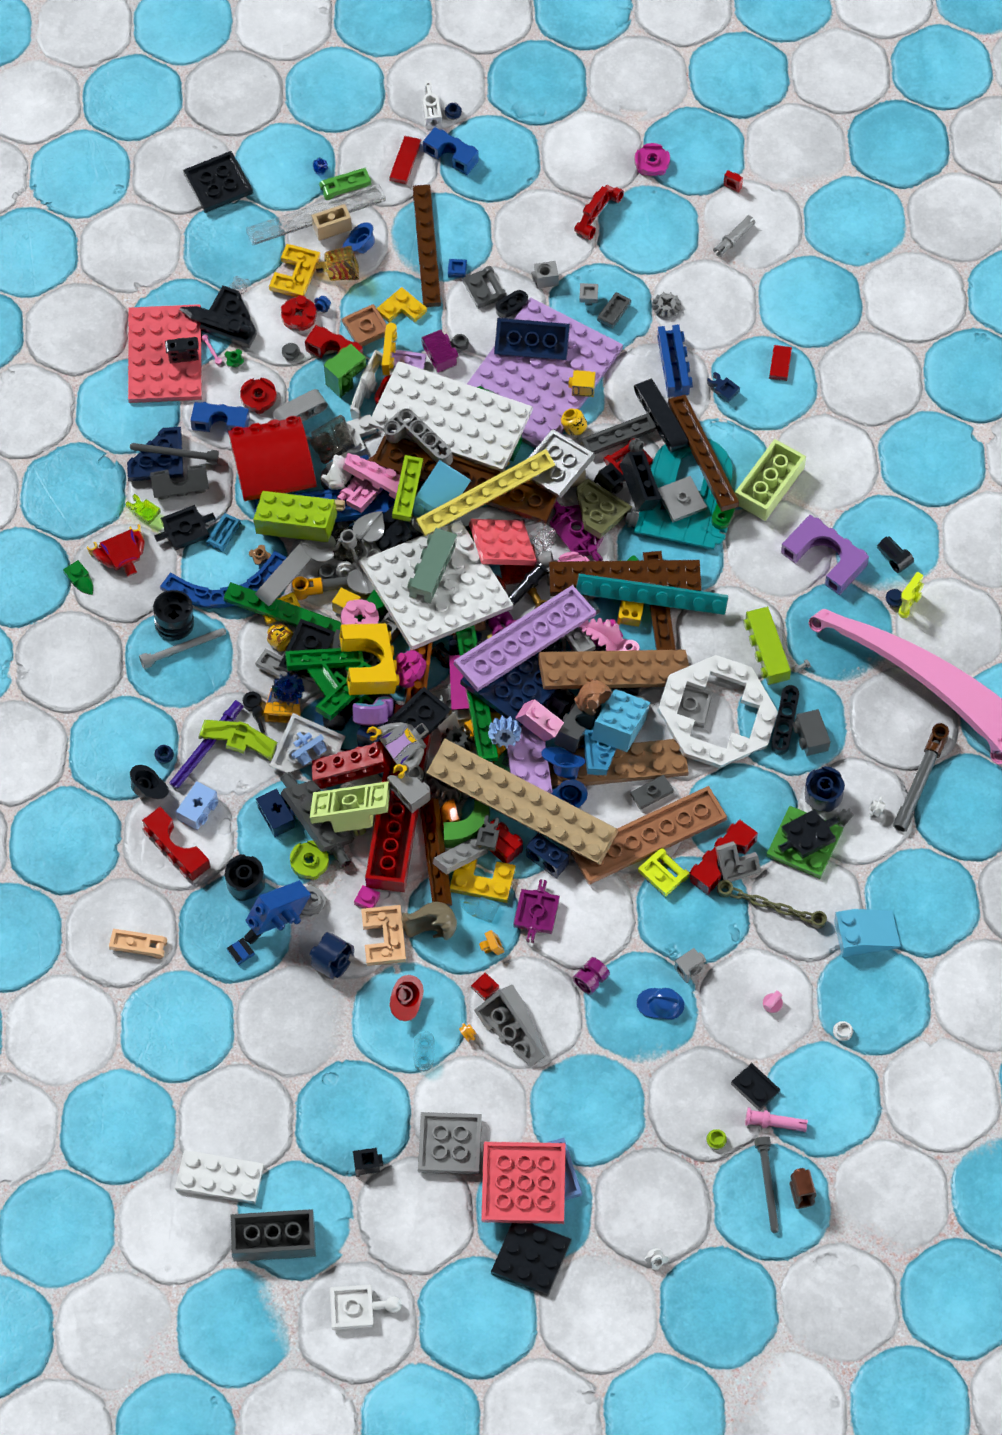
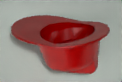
(406, 997)

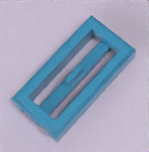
(222, 546)

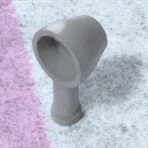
(544, 559)

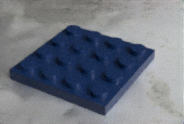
(514, 689)

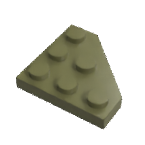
(599, 508)

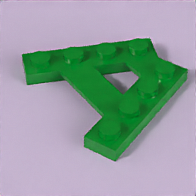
(317, 664)

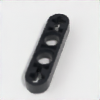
(785, 719)

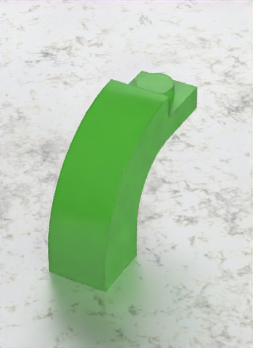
(462, 831)

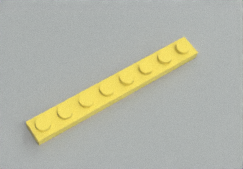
(485, 492)

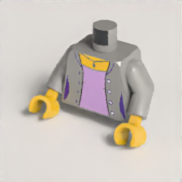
(402, 743)

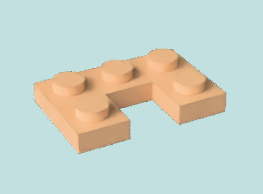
(393, 947)

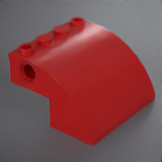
(272, 457)

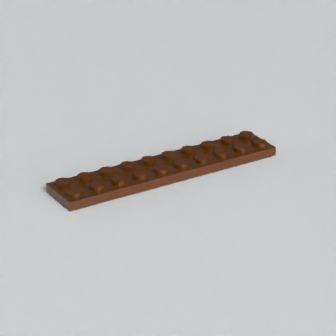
(525, 500)

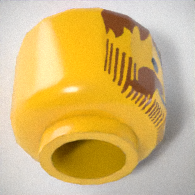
(279, 637)

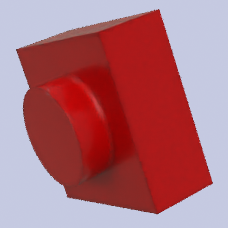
(733, 181)
(485, 986)

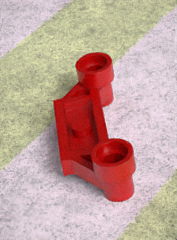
(593, 209)

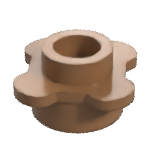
(259, 559)

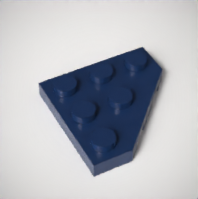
(144, 462)

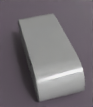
(303, 406)

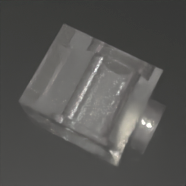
(543, 537)

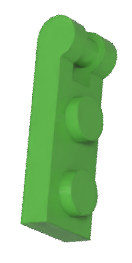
(345, 183)

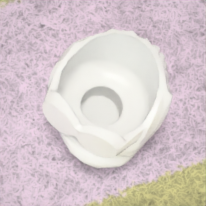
(337, 476)

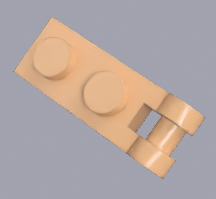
(137, 943)

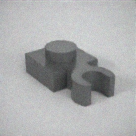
(488, 836)

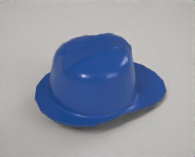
(361, 238)
(564, 763)
(571, 792)
(660, 1003)

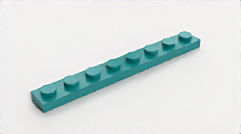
(652, 594)

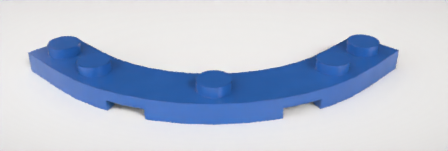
(209, 598)

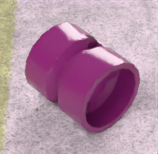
(592, 974)

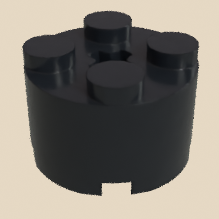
(244, 877)

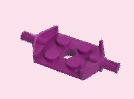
(576, 541)

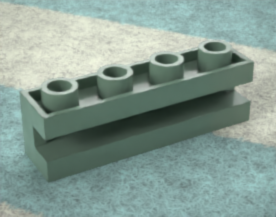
(433, 564)

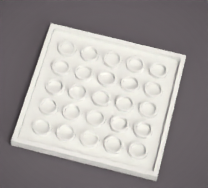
(463, 598)

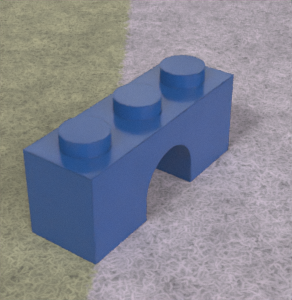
(440, 142)
(206, 414)

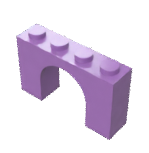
(815, 533)

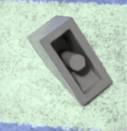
(410, 791)

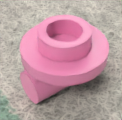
(773, 1002)

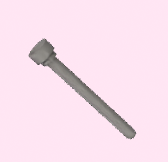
(148, 659)

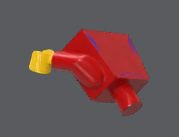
(120, 550)

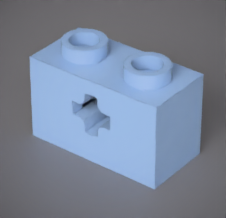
(201, 797)

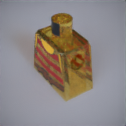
(339, 264)

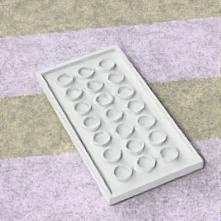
(466, 418)

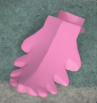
(608, 635)

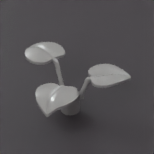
(368, 527)

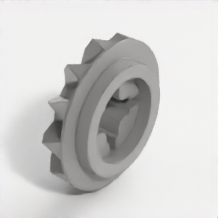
(666, 311)
(319, 898)

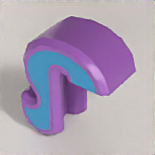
(373, 714)

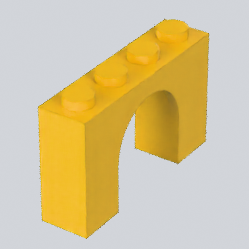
(376, 640)

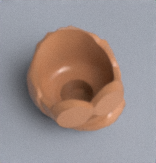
(592, 696)

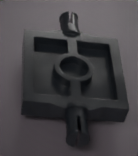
(184, 527)
(808, 834)

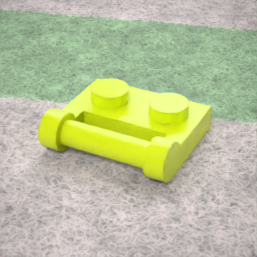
(911, 594)
(659, 875)

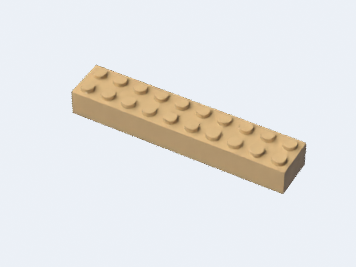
(522, 801)

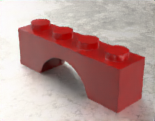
(190, 860)
(706, 874)

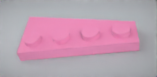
(376, 474)

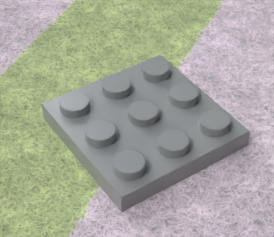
(569, 462)
(449, 1143)

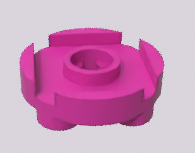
(650, 168)
(404, 662)

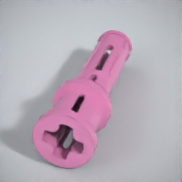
(766, 1119)

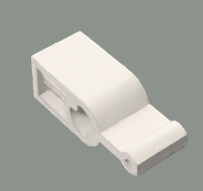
(431, 108)

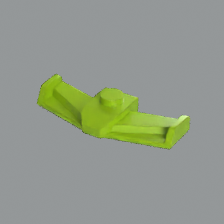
(239, 737)

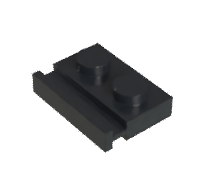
(755, 1086)

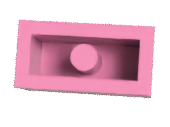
(539, 720)

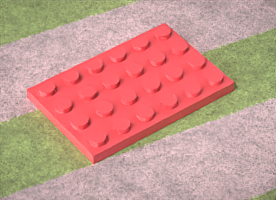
(149, 370)

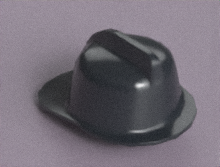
(147, 783)

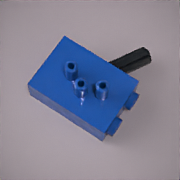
(276, 909)

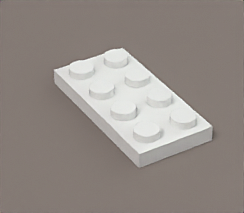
(219, 1177)

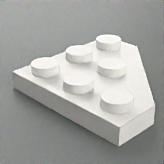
(282, 758)

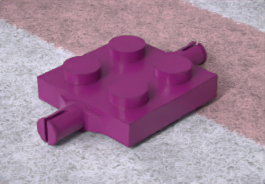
(536, 911)

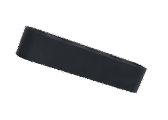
(661, 414)

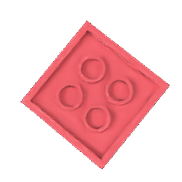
(502, 542)

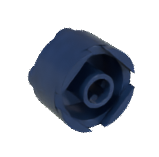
(824, 789)
(331, 955)

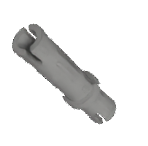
(729, 240)

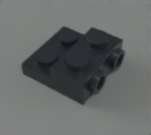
(395, 531)

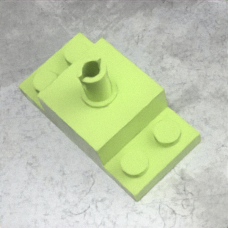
(351, 806)

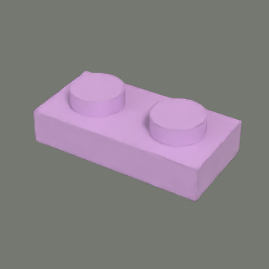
(411, 358)

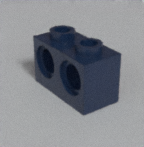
(547, 855)

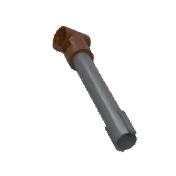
(932, 751)

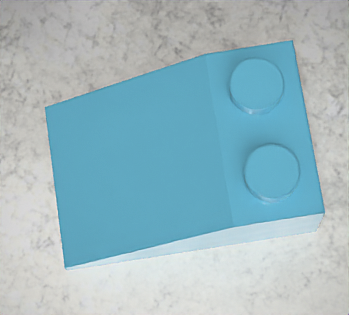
(440, 487)
(865, 931)

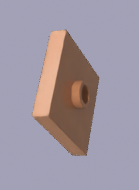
(365, 325)

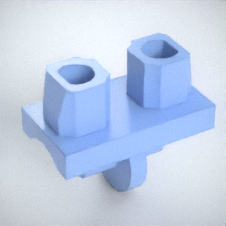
(301, 754)

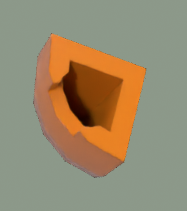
(449, 812)

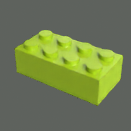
(295, 516)

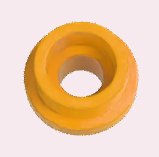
(468, 1032)

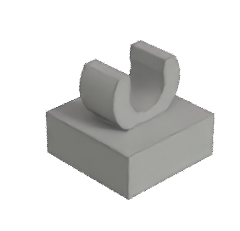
(588, 293)

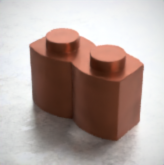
(802, 1188)

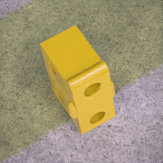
(630, 613)

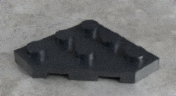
(230, 303)

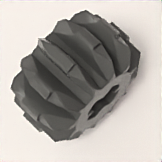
(459, 737)

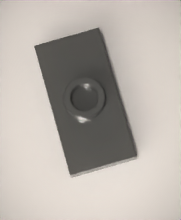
(614, 310)
(651, 792)

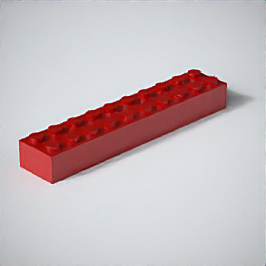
(393, 838)

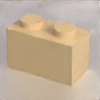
(331, 222)

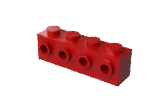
(351, 765)

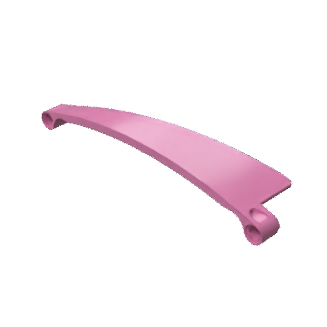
(963, 693)

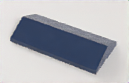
(532, 339)

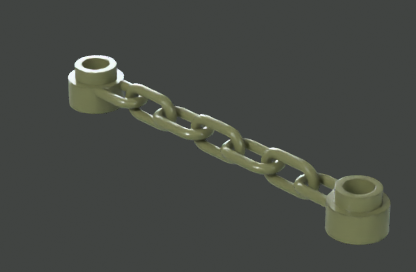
(777, 906)

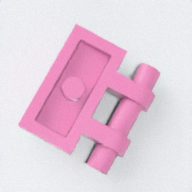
(362, 496)

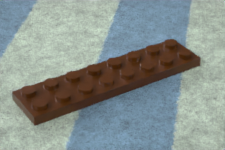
(670, 573)

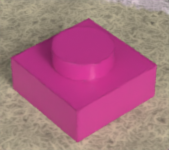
(367, 897)

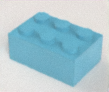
(620, 720)

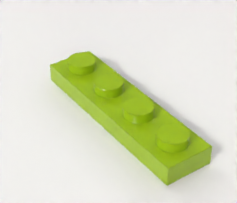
(407, 488)

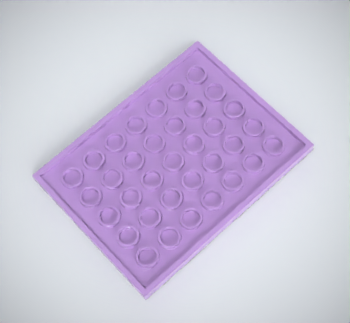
(546, 381)

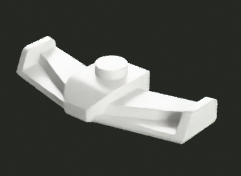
(366, 384)

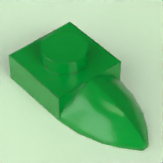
(79, 577)

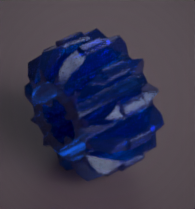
(282, 693)

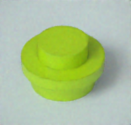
(716, 1139)

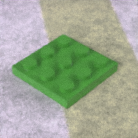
(812, 864)

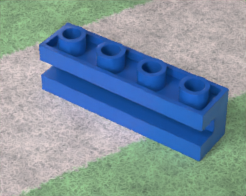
(673, 361)

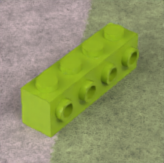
(767, 645)

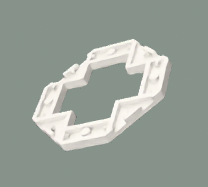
(753, 695)

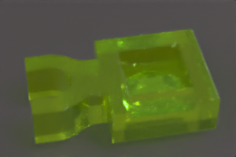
(144, 510)

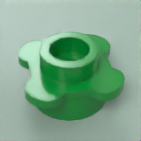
(236, 361)

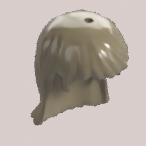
(431, 917)

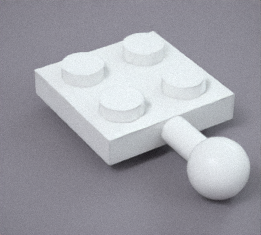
(354, 1307)

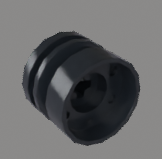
(173, 615)

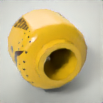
(573, 422)

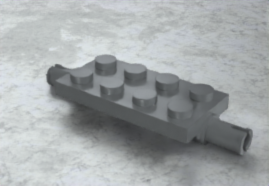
(300, 800)

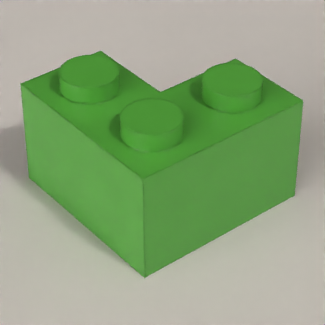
(342, 368)

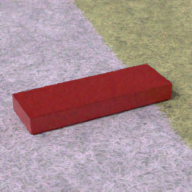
(405, 160)

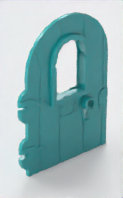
(694, 529)

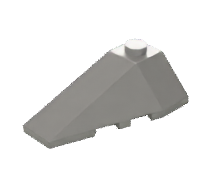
(510, 1020)

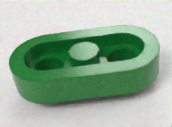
(722, 523)

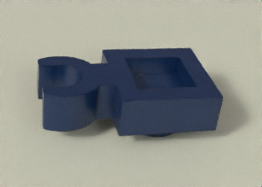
(723, 388)

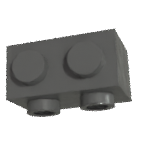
(812, 732)

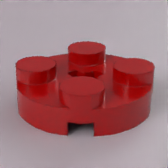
(298, 304)
(258, 404)

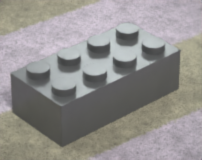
(273, 1235)

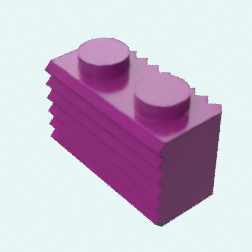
(439, 350)

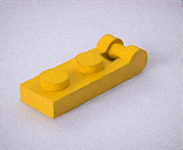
(389, 348)

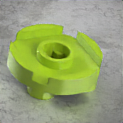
(308, 870)

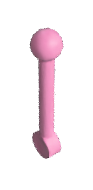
(218, 361)

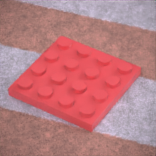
(523, 1182)

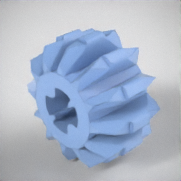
(504, 732)

